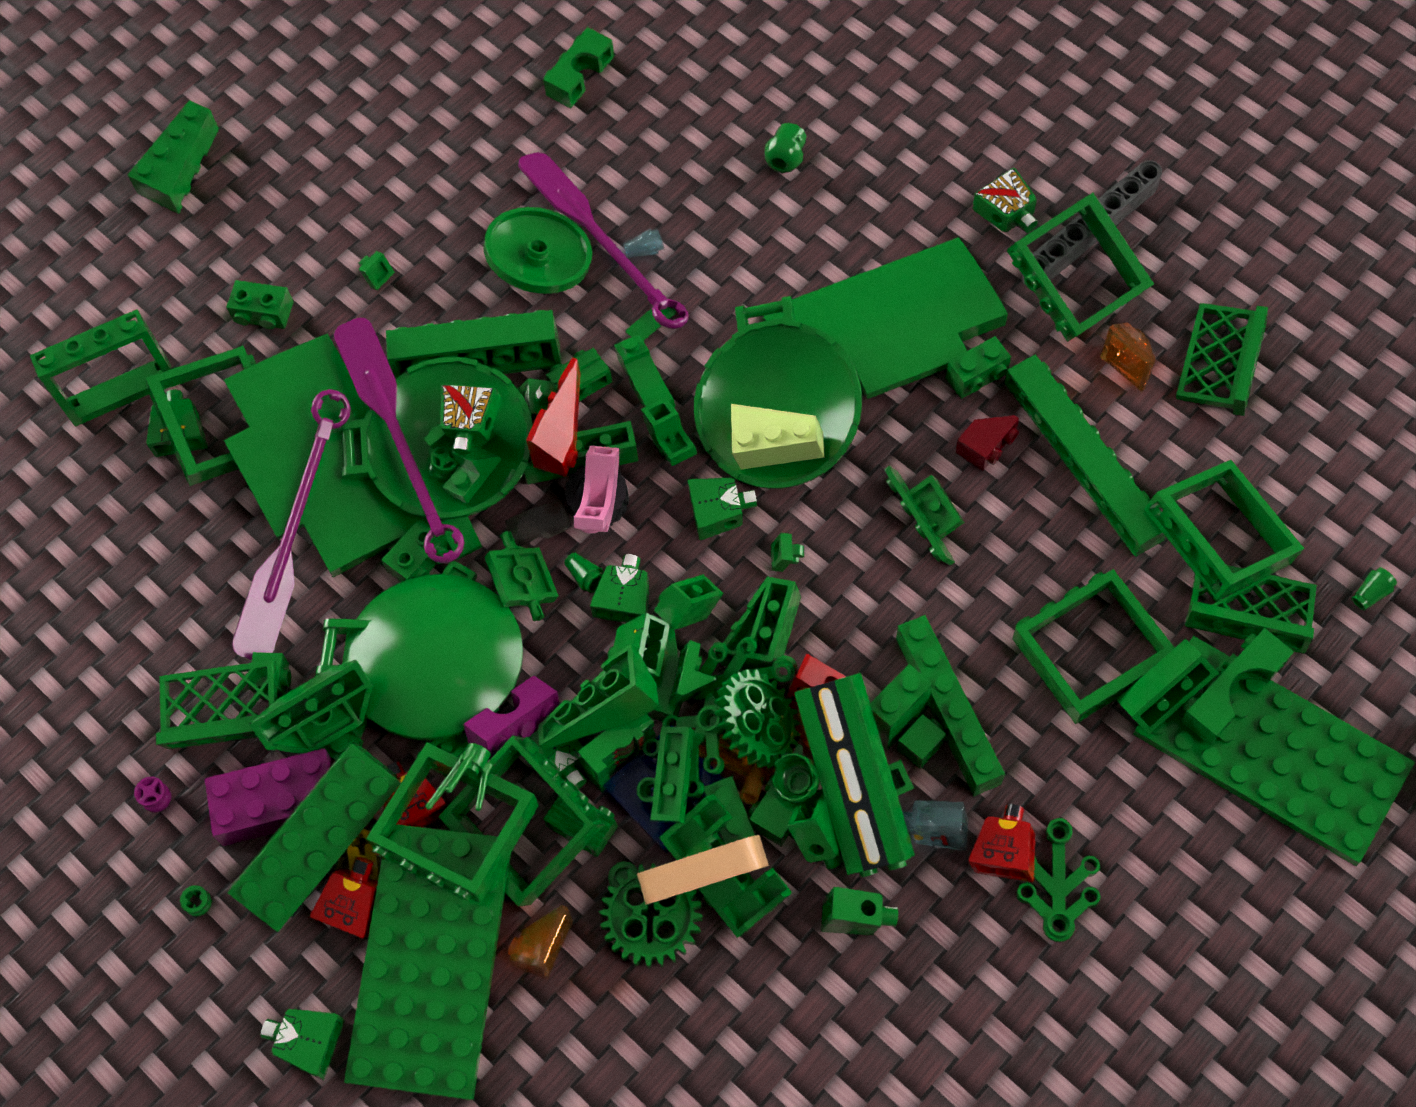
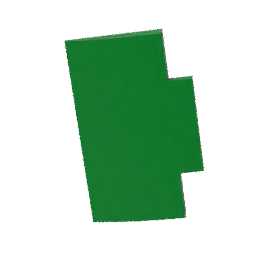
(905, 315)
(343, 517)

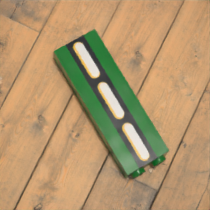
(855, 776)

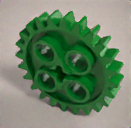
(756, 718)
(622, 915)

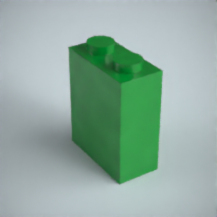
(901, 704)

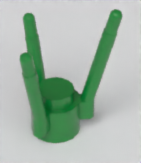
(471, 762)

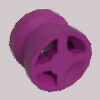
(147, 788)

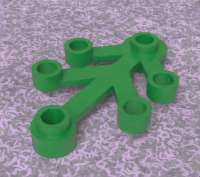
(738, 661)
(703, 730)
(1059, 887)

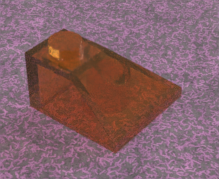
(1129, 354)
(541, 943)

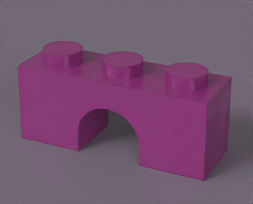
(532, 704)

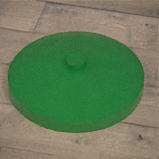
(537, 250)

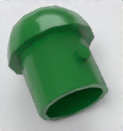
(785, 149)

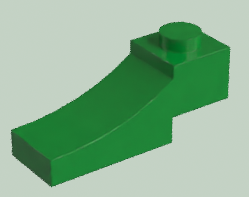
(641, 371)

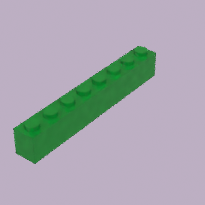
(1084, 453)

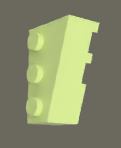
(773, 436)

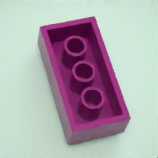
(262, 796)

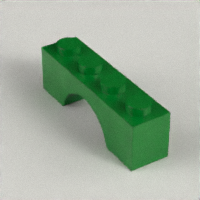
(1259, 660)

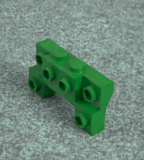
(737, 899)

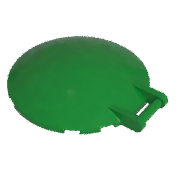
(781, 369)
(417, 414)
(433, 653)

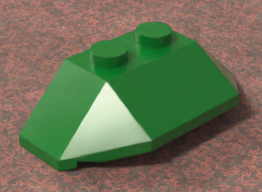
(316, 711)

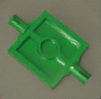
(521, 576)

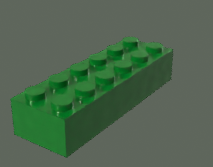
(503, 342)
(315, 836)

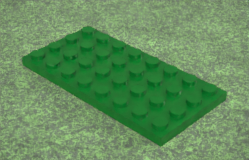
(1292, 762)
(427, 971)

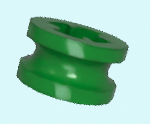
(186, 904)

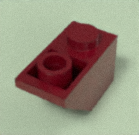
(985, 438)

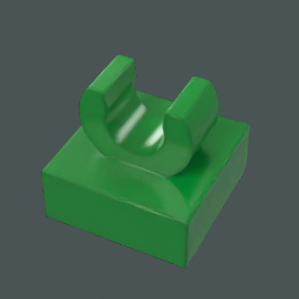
(375, 269)
(785, 552)

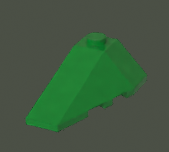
(610, 700)

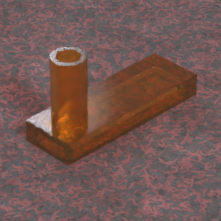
(754, 776)

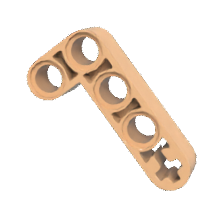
(702, 869)

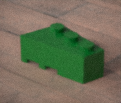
(767, 621)

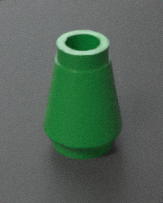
(584, 572)
(1374, 588)

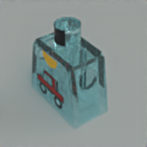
(938, 823)

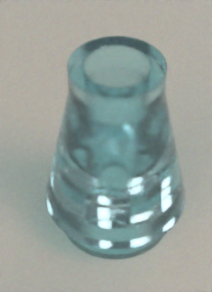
(646, 243)

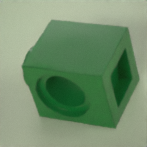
(922, 741)

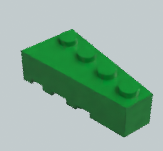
(175, 157)

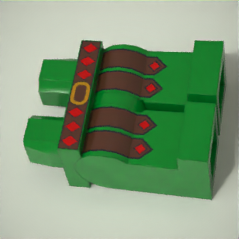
(614, 749)

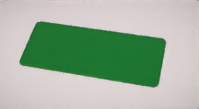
(647, 324)

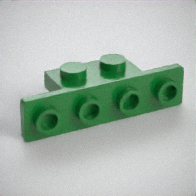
(930, 508)

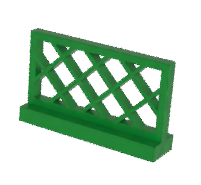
(1247, 355)
(1223, 620)
(213, 730)

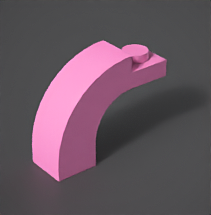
(599, 490)

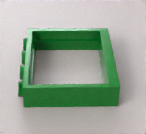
(1112, 244)
(92, 345)
(157, 383)
(1198, 551)
(1076, 708)
(456, 819)
(437, 875)

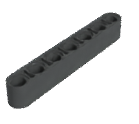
(1117, 202)

